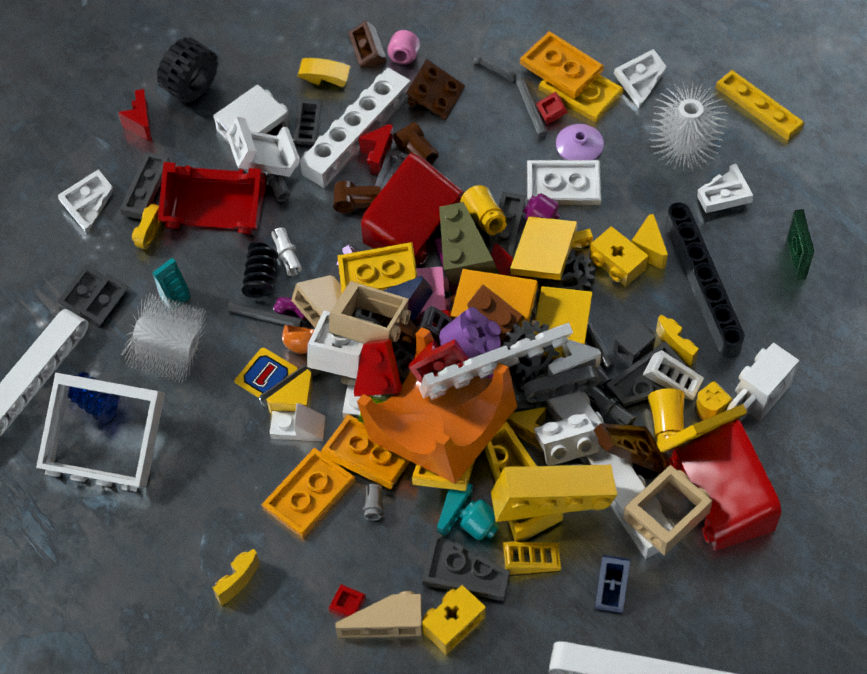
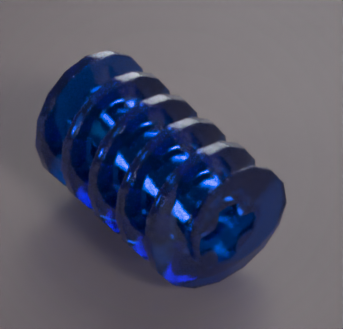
(98, 404)

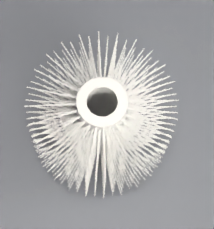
(687, 126)
(165, 337)

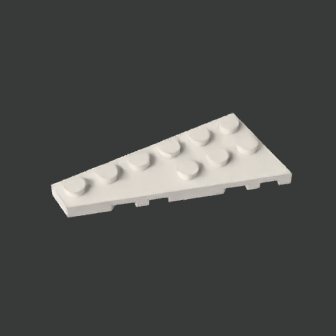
(485, 363)

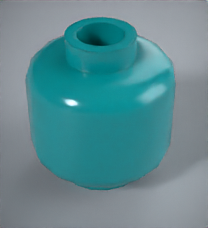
(479, 520)

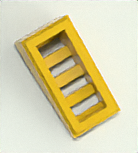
(523, 567)

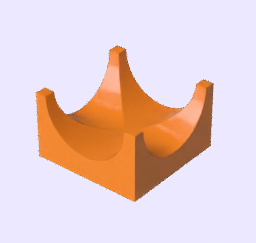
(444, 431)

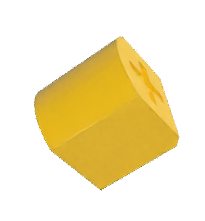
(712, 401)

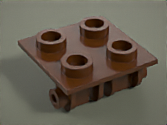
(434, 90)

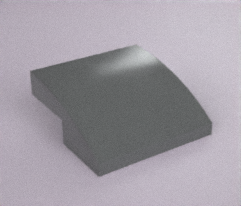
(92, 295)

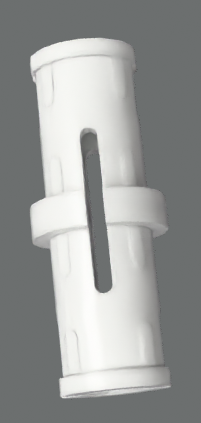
(286, 251)

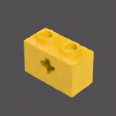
(618, 256)
(450, 632)

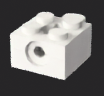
(333, 352)
(765, 381)

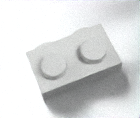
(567, 439)

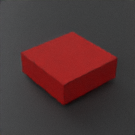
(551, 108)
(347, 601)

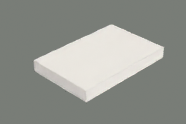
(565, 181)

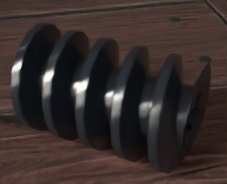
(259, 270)

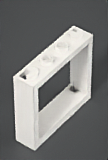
(54, 422)

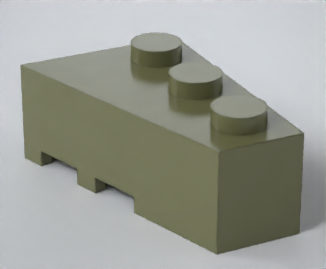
(462, 243)

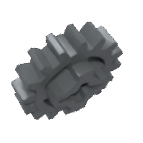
(572, 277)
(534, 363)

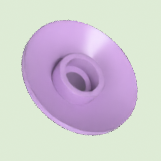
(572, 148)

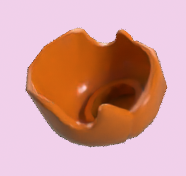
(296, 338)

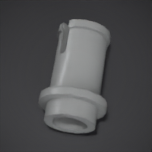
(373, 507)

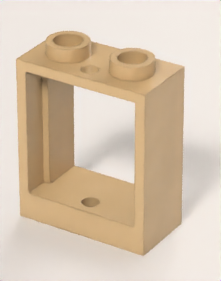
(371, 300)
(650, 528)

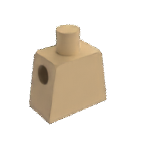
(316, 296)

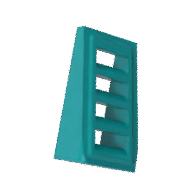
(173, 285)
(454, 505)

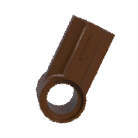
(413, 141)
(349, 196)

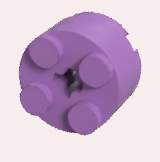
(472, 332)

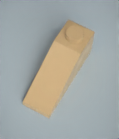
(391, 617)

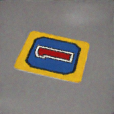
(264, 372)

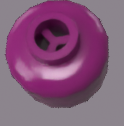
(542, 207)

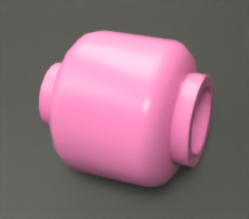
(403, 47)

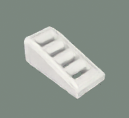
(677, 367)

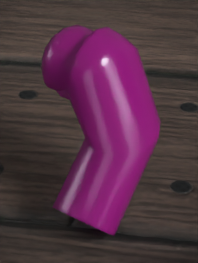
(285, 303)

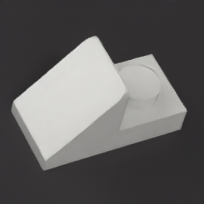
(577, 356)
(299, 425)

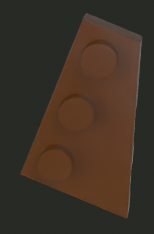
(632, 444)

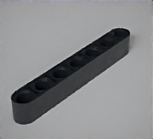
(704, 289)

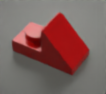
(138, 118)
(376, 146)
(437, 358)

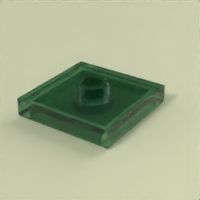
(800, 244)

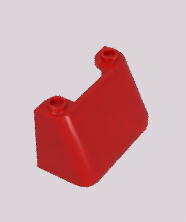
(211, 197)
(409, 207)
(737, 484)

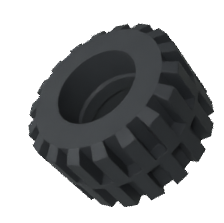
(187, 69)

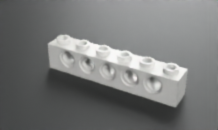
(367, 114)

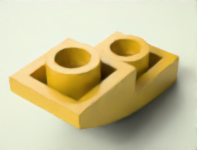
(323, 69)
(670, 331)
(244, 568)

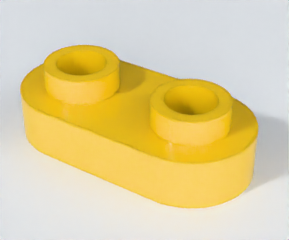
(148, 227)

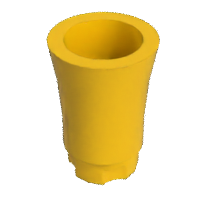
(484, 209)
(667, 412)

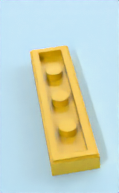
(760, 105)

